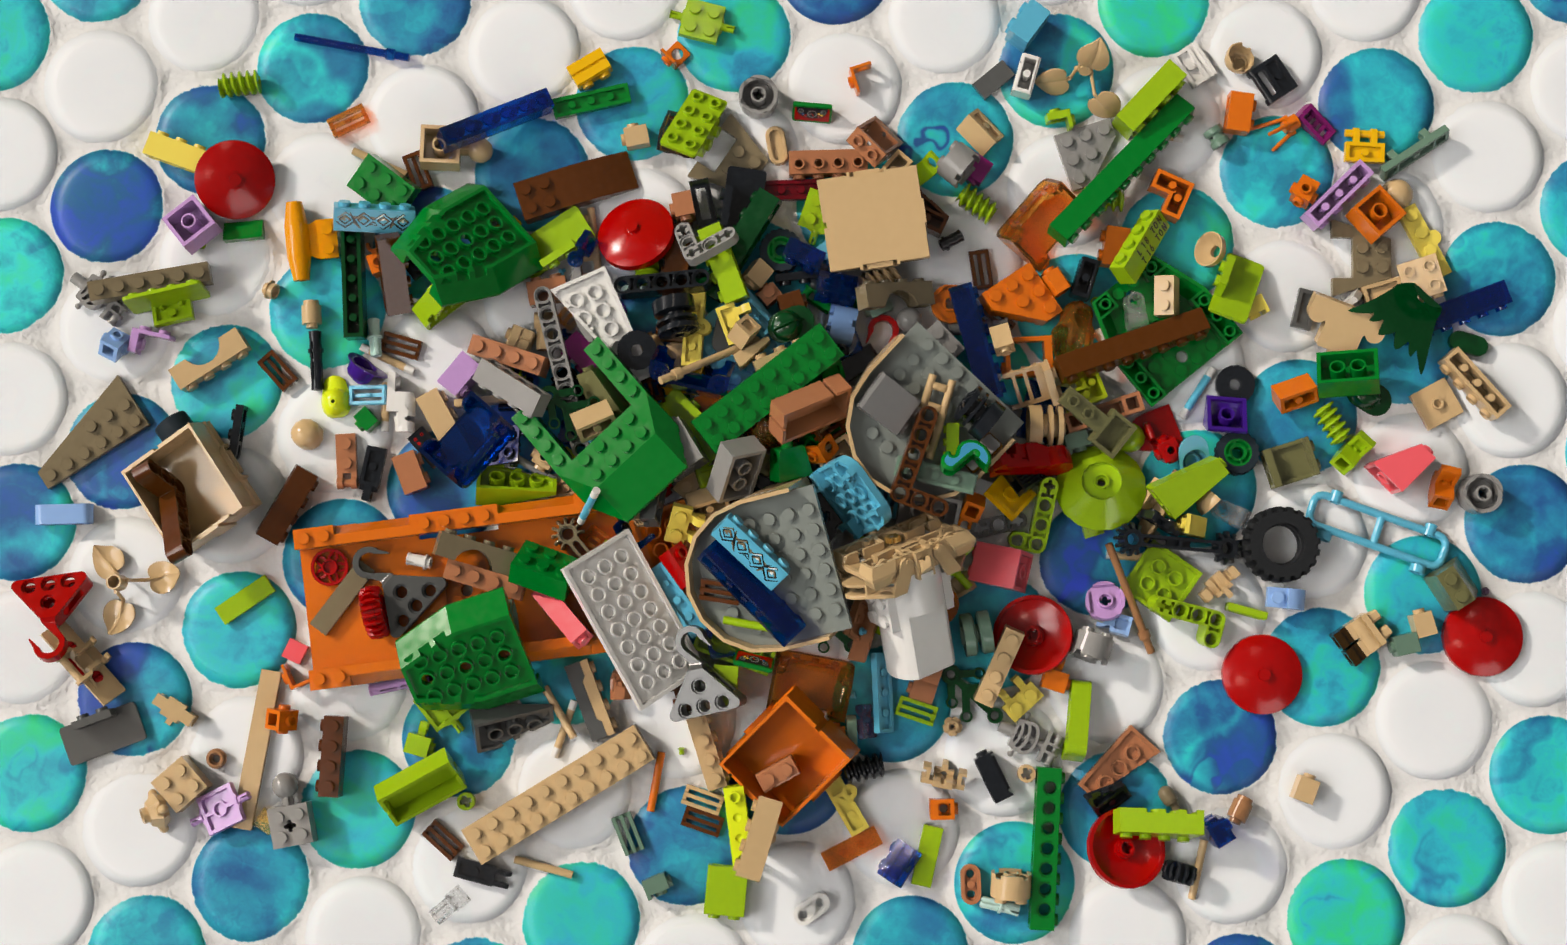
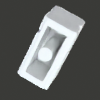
(1025, 76)

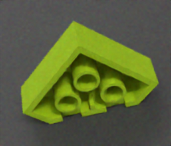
(430, 312)

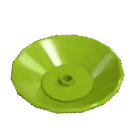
(1105, 505)

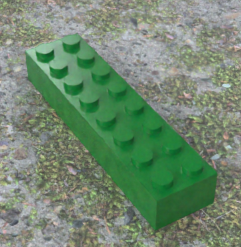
(752, 397)

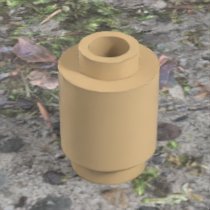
(311, 314)

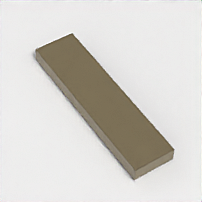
(340, 600)

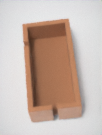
(809, 408)

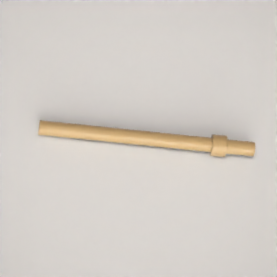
(678, 373)

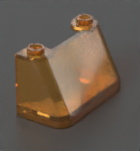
(1028, 225)
(820, 678)

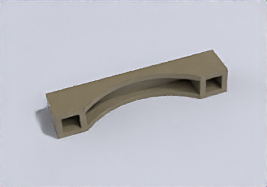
(115, 288)

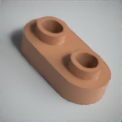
(970, 883)

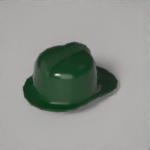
(790, 323)
(1373, 404)

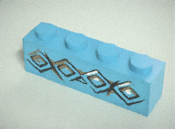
(372, 217)
(751, 551)

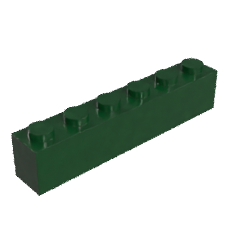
(750, 229)
(354, 285)

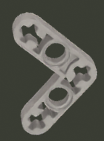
(693, 253)

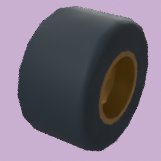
(172, 424)

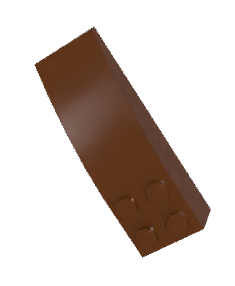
(575, 186)

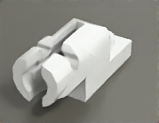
(400, 403)

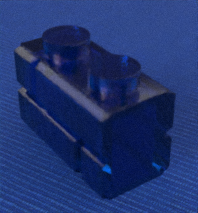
(899, 862)

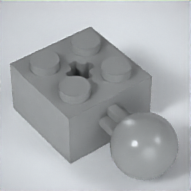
(909, 316)
(301, 814)

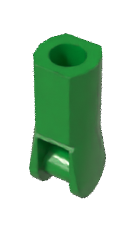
(824, 307)

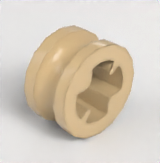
(1020, 771)

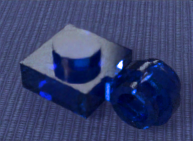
(585, 244)

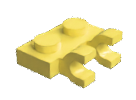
(729, 315)
(679, 521)
(1022, 701)

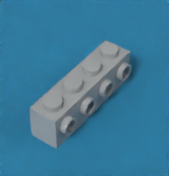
(511, 387)

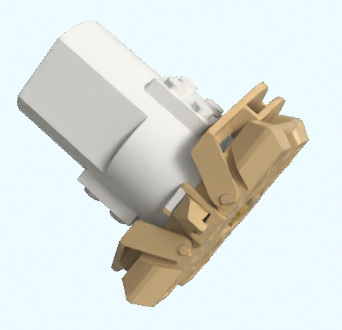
(908, 589)

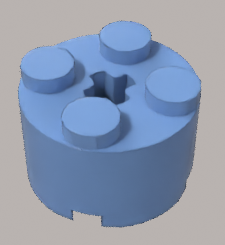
(842, 324)

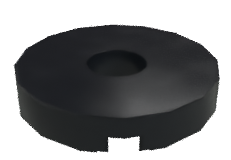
(626, 344)
(1238, 373)

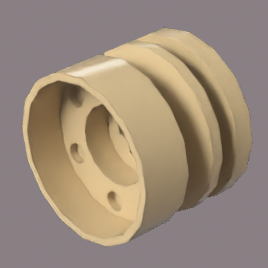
(1045, 425)

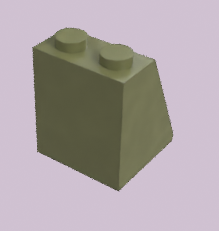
(1451, 585)

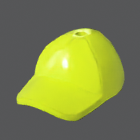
(335, 389)

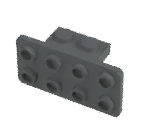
(102, 732)

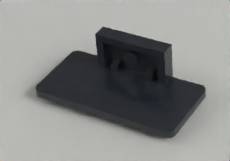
(738, 189)

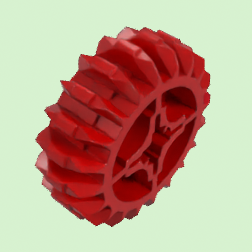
(374, 612)

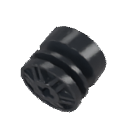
(675, 316)
(978, 413)

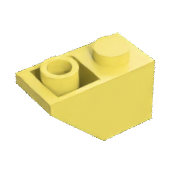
(1192, 525)

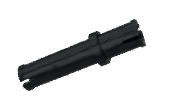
(316, 365)

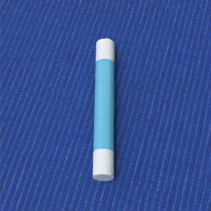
(1197, 392)
(588, 505)

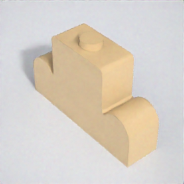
(1339, 327)

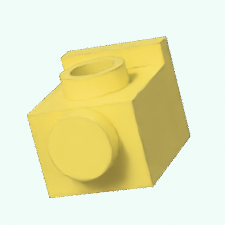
(1259, 305)

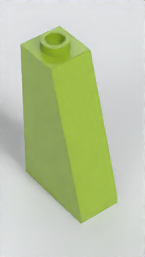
(1186, 486)

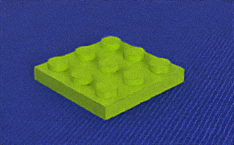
(1161, 574)

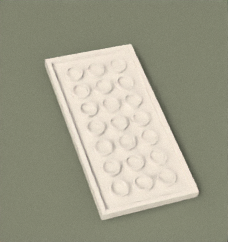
(630, 617)

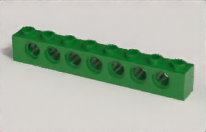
(1036, 920)

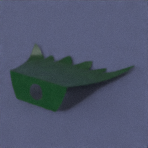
(1406, 317)

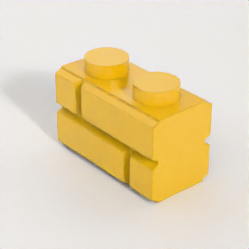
(590, 69)

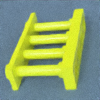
(736, 817)

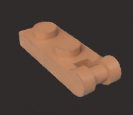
(346, 460)

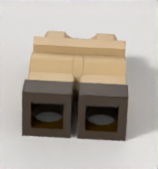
(1365, 633)

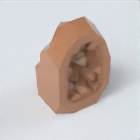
(617, 688)

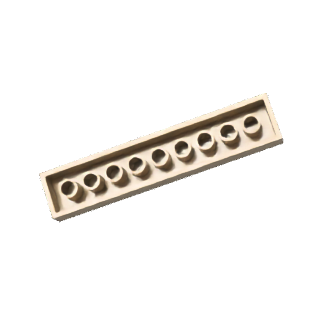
(558, 794)

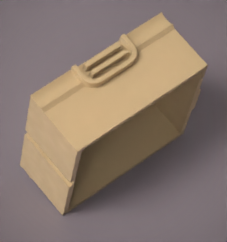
(873, 219)
(211, 477)

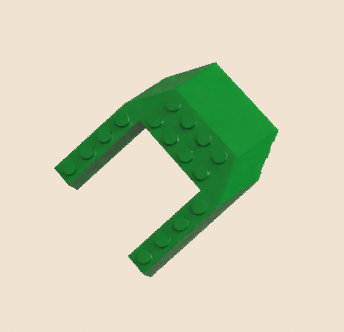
(629, 459)

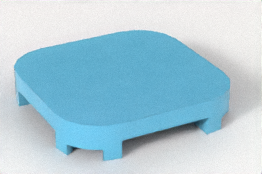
(852, 496)

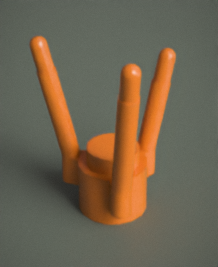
(1287, 125)

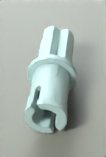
(374, 337)
(1008, 908)

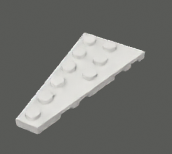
(599, 310)

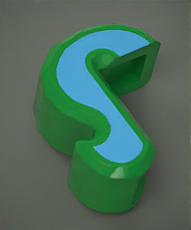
(964, 454)

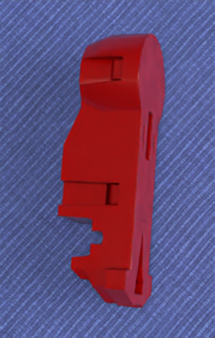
(1033, 459)

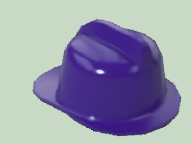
(362, 370)

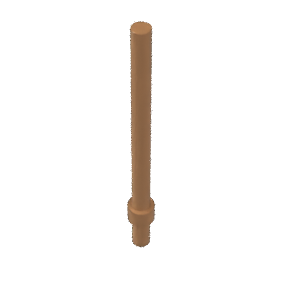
(1144, 634)

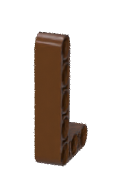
(914, 466)
(172, 508)

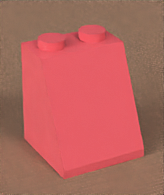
(1401, 468)
(1000, 566)

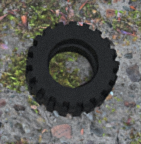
(1306, 544)

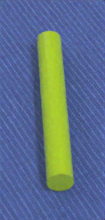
(743, 623)

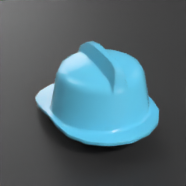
(1192, 450)

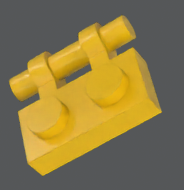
(1368, 152)

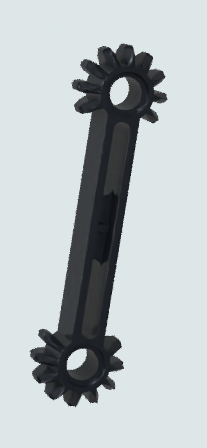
(1178, 543)

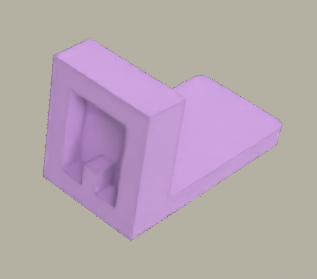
(137, 339)

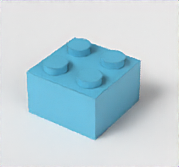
(1027, 25)

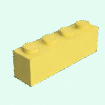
(173, 151)

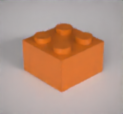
(1375, 214)

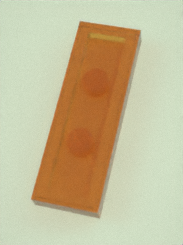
(851, 848)

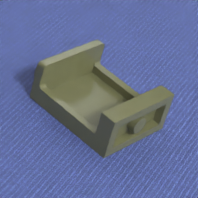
(1290, 462)

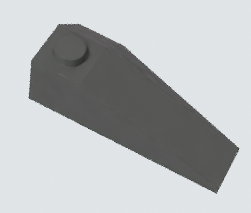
(507, 721)

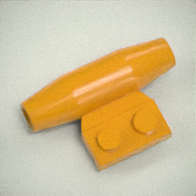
(307, 240)

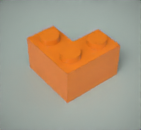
(1174, 190)

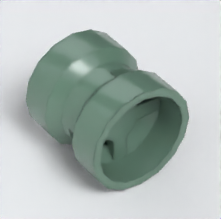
(1216, 136)

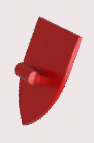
(1157, 423)

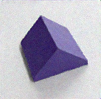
(1225, 414)

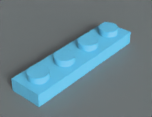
(677, 598)
(882, 695)

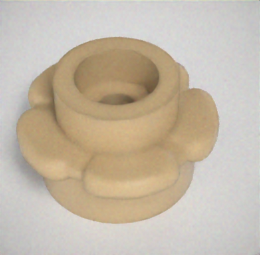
(271, 290)
(957, 726)

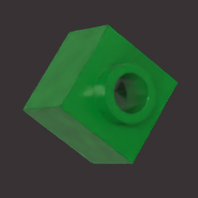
(366, 420)

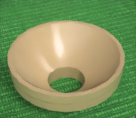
(1205, 249)

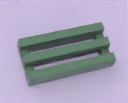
(633, 849)

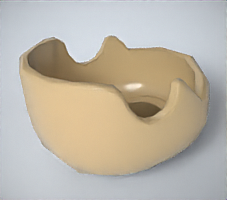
(1239, 58)
(1399, 191)
(307, 434)

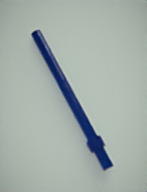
(389, 54)

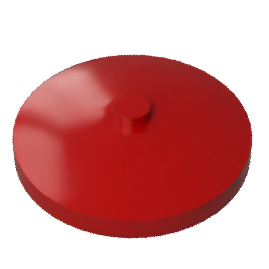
(234, 179)
(636, 234)
(1046, 633)
(1482, 637)
(1261, 674)
(1123, 861)

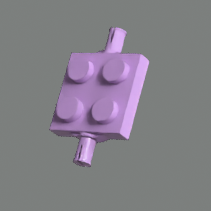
(221, 808)

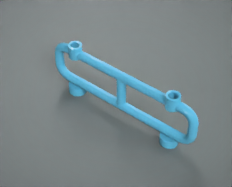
(1417, 566)

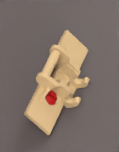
(86, 665)

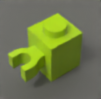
(419, 743)

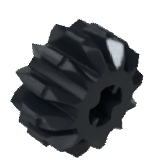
(1179, 872)

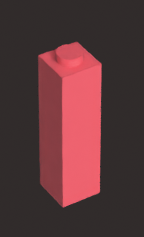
(565, 619)

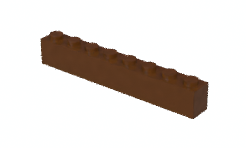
(1131, 346)

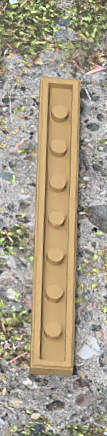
(258, 744)

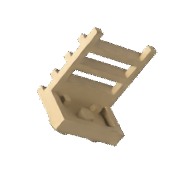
(1045, 378)

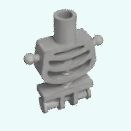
(82, 295)
(1012, 731)

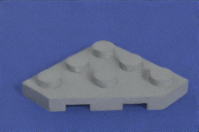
(1084, 151)

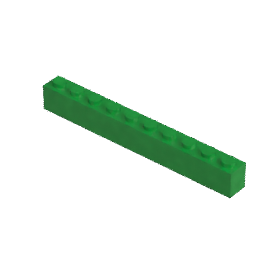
(1121, 170)

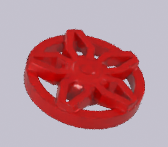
(329, 567)

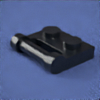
(1276, 75)

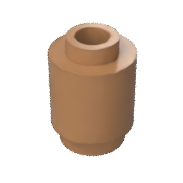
(1240, 809)

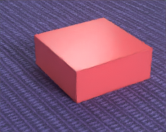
(295, 651)

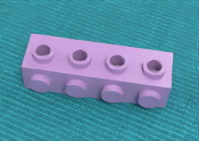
(1336, 195)

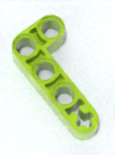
(1046, 515)
(1186, 614)
(1077, 725)

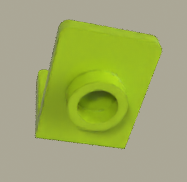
(925, 169)

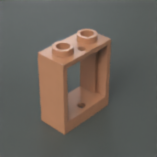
(881, 146)

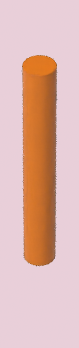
(656, 781)

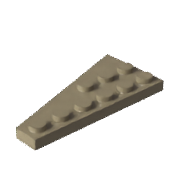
(104, 427)

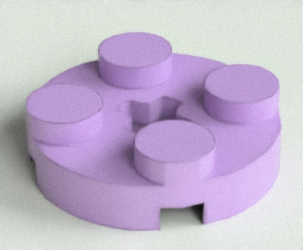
(1112, 593)

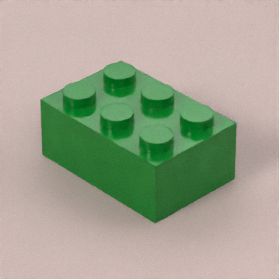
(381, 182)
(1348, 373)
(539, 570)

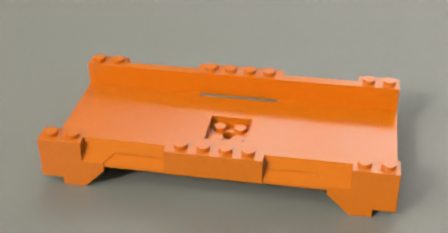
(353, 658)

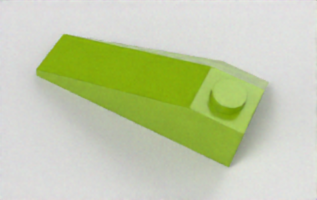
(508, 486)

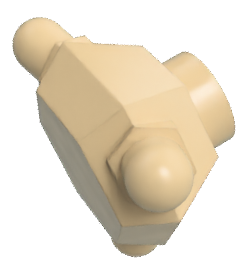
(155, 811)

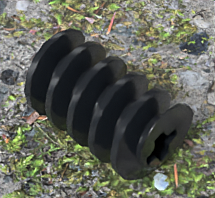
(864, 768)

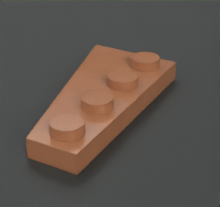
(1122, 757)

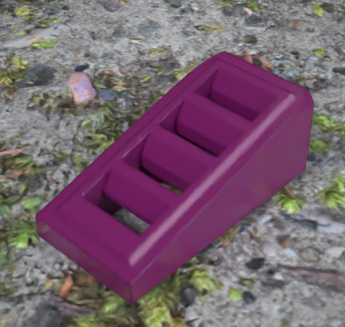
(1310, 128)

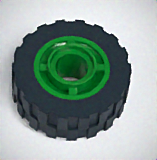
(768, 249)
(1247, 447)

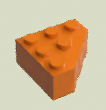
(1021, 298)

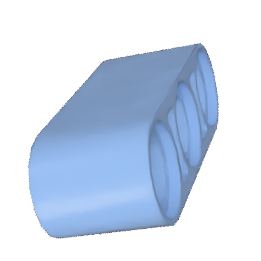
(64, 514)

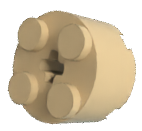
(1010, 885)

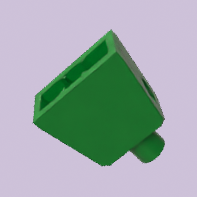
(789, 462)

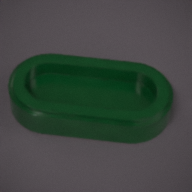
(1468, 343)

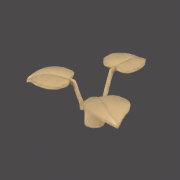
(1089, 57)
(117, 613)

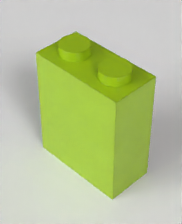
(724, 892)

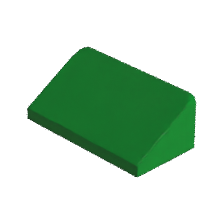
(243, 231)

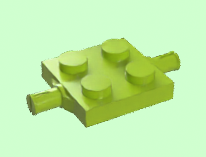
(702, 21)
(811, 216)
(443, 718)

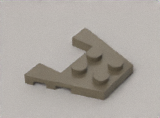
(742, 154)
(1368, 261)

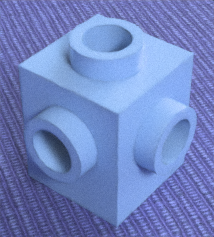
(114, 344)

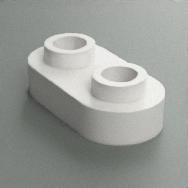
(811, 908)

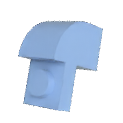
(1285, 598)

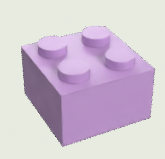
(192, 224)
(459, 376)

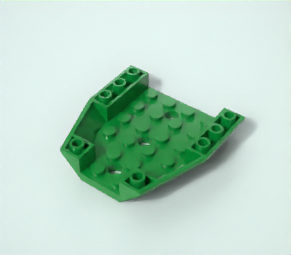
(473, 271)
(1163, 371)
(470, 633)

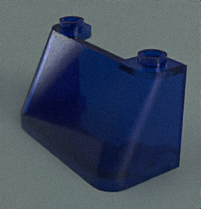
(694, 383)
(470, 442)

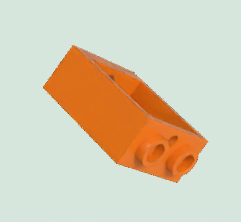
(1047, 352)

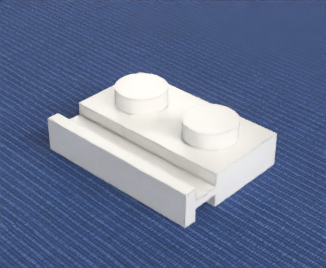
(1194, 64)

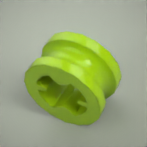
(464, 806)

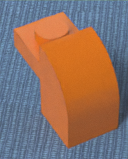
(1442, 487)

